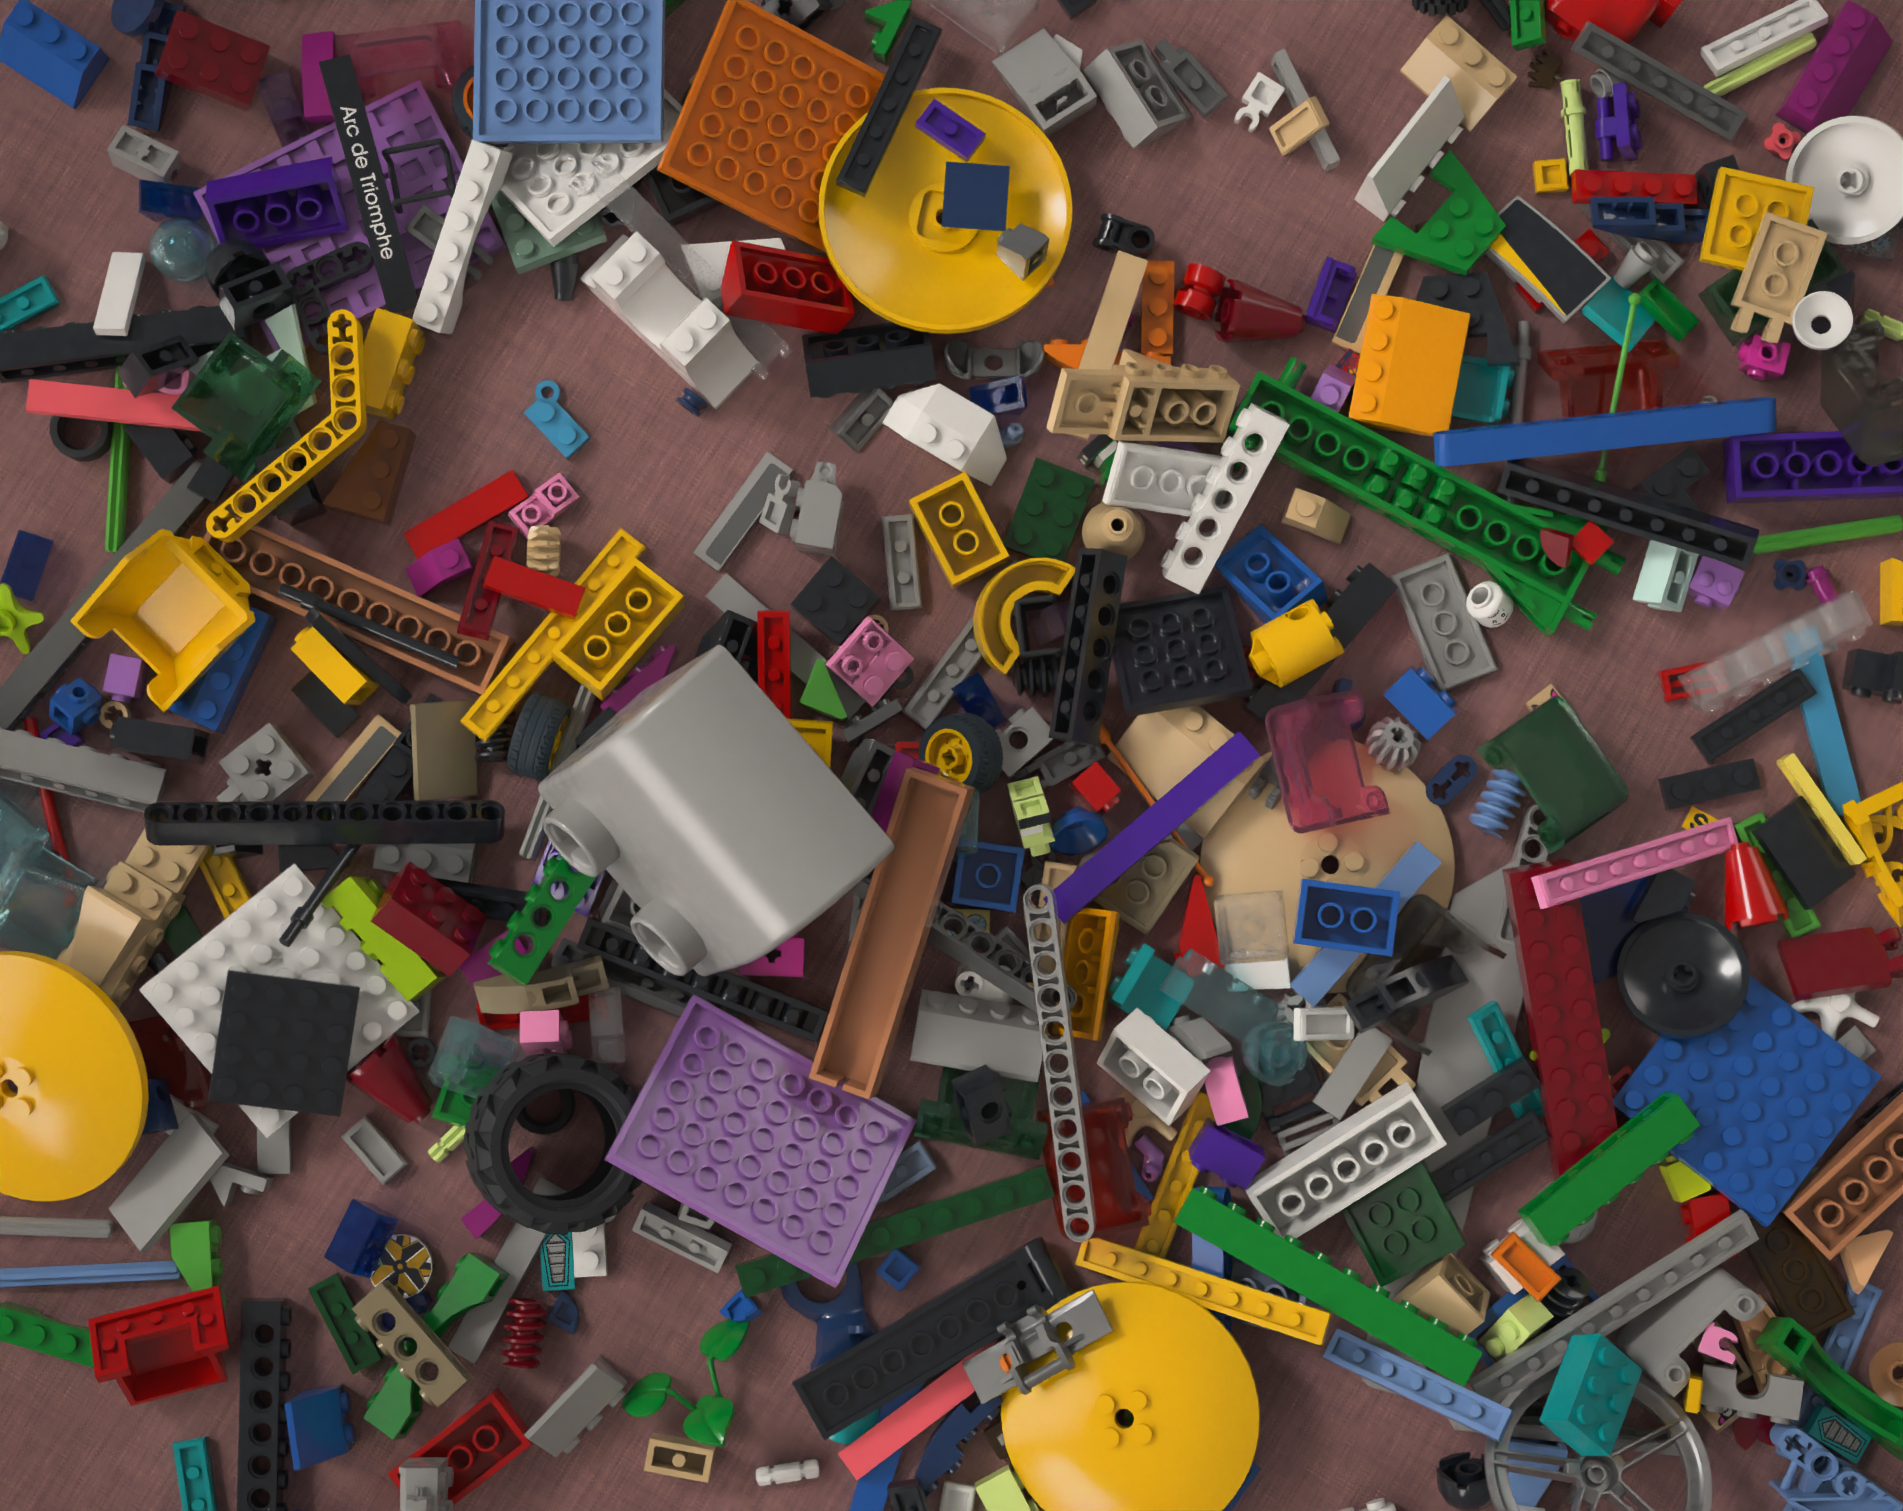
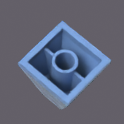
(1529, 1489)

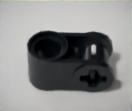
(1122, 235)

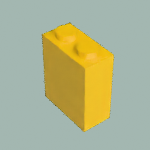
(333, 667)

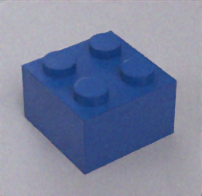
(989, 877)

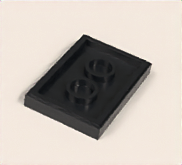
(1803, 852)

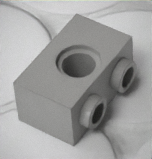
(1037, 736)

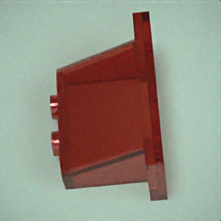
(1590, 374)

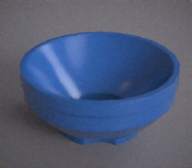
(1078, 831)

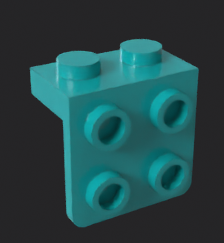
(1141, 987)

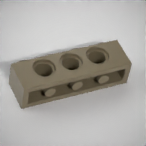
(452, 1373)

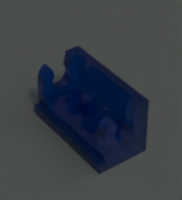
(26, 564)

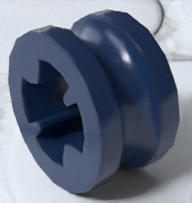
(692, 402)

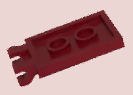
(1840, 962)

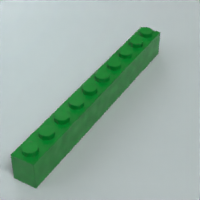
(1328, 1287)

